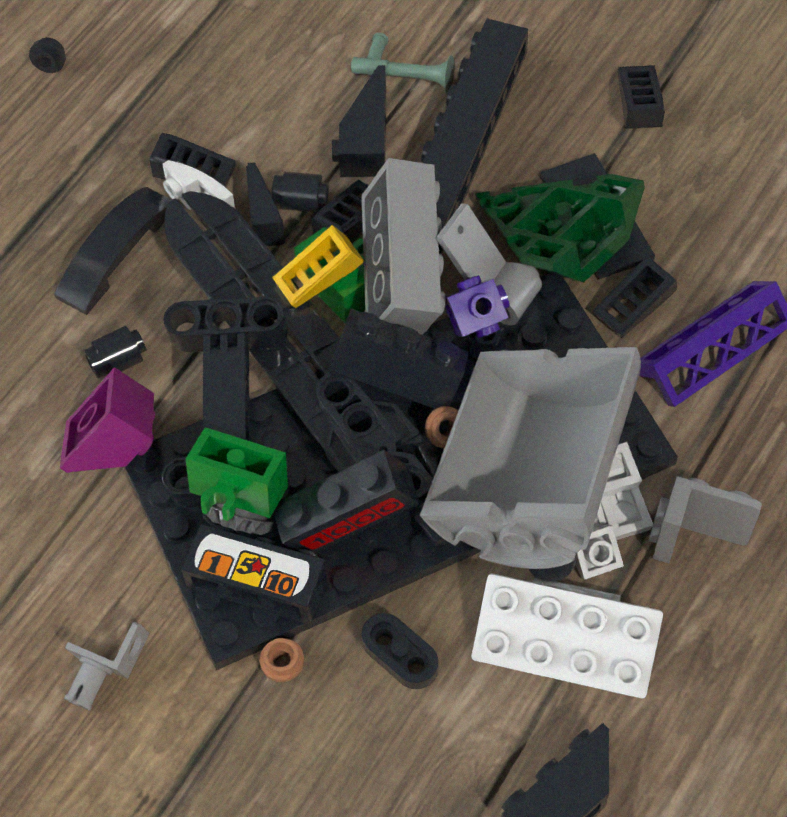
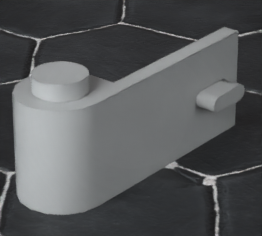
(476, 254)

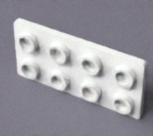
(567, 634)

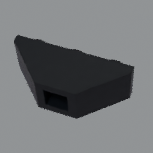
(568, 787)

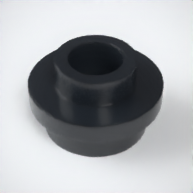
(47, 55)

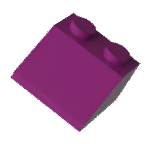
(109, 426)

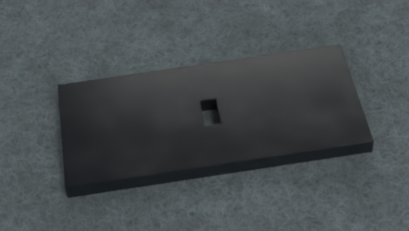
(585, 172)

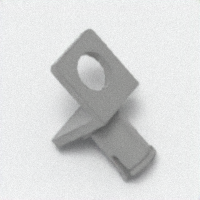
(95, 667)

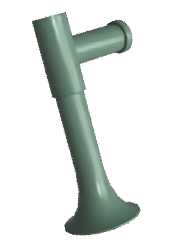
(441, 73)

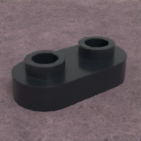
(401, 652)

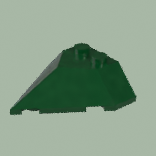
(565, 225)

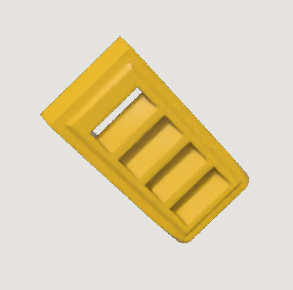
(325, 276)

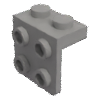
(705, 511)

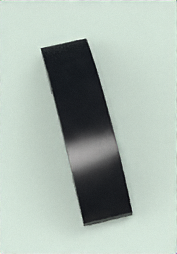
(108, 245)

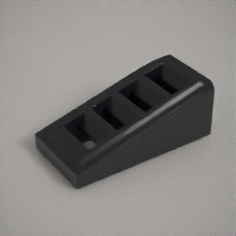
(644, 114)
(178, 149)
(334, 211)
(264, 214)
(646, 269)

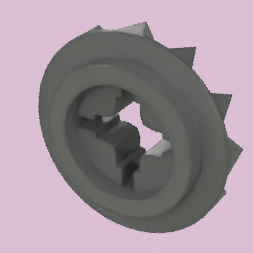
(242, 520)

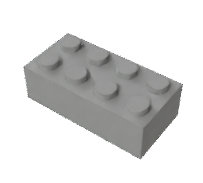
(402, 245)

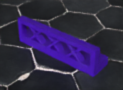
(706, 331)

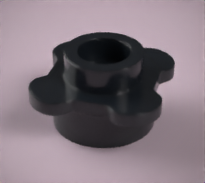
(496, 343)

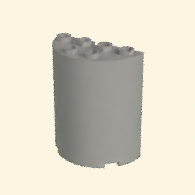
(532, 453)

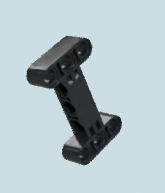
(224, 366)

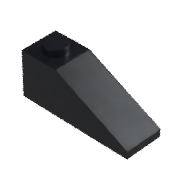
(363, 131)

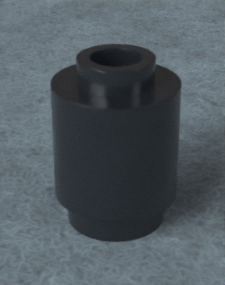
(300, 191)
(116, 349)

